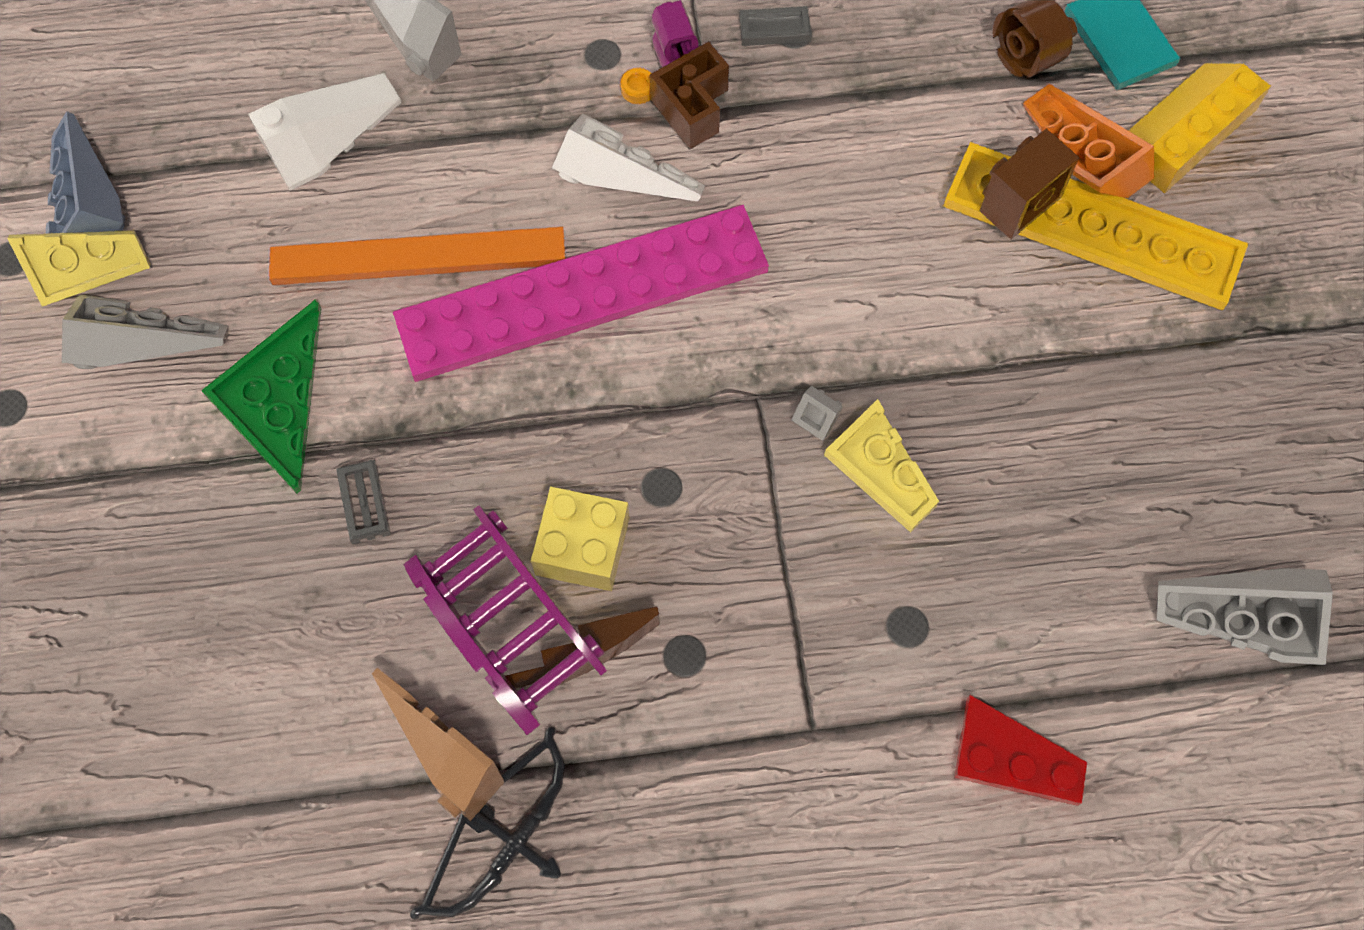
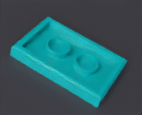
(1122, 39)

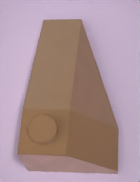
(453, 763)

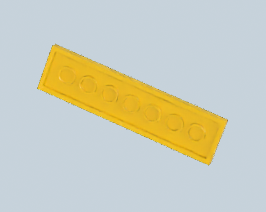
(1116, 234)

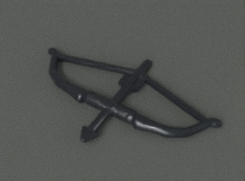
(514, 842)

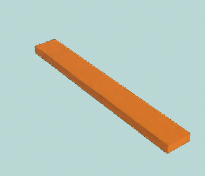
(416, 255)

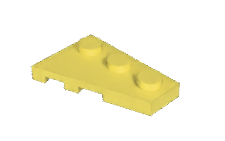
(76, 262)
(879, 464)

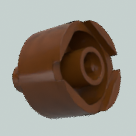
(1033, 36)

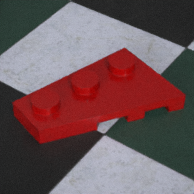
(1015, 758)

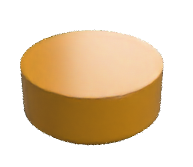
(636, 85)

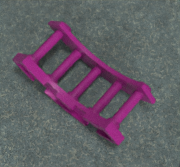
(465, 628)

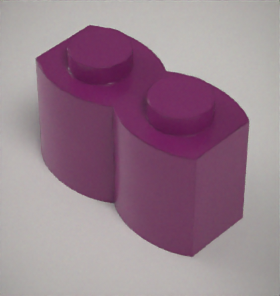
(673, 32)

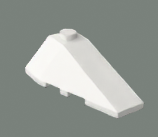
(317, 125)
(597, 157)

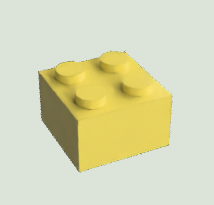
(580, 538)

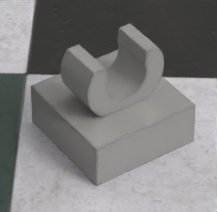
(817, 412)

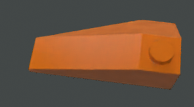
(1108, 154)

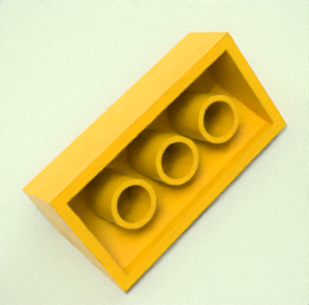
(1198, 118)

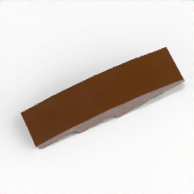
(611, 634)

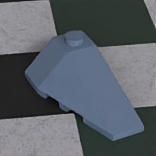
(81, 187)

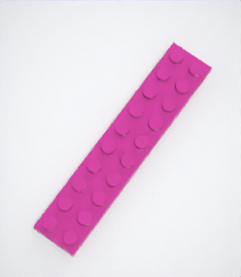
(579, 292)

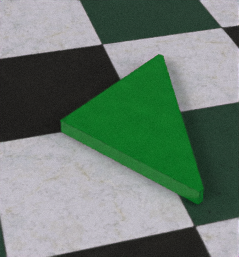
(271, 394)

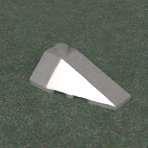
(422, 33)
(110, 333)
(1265, 610)

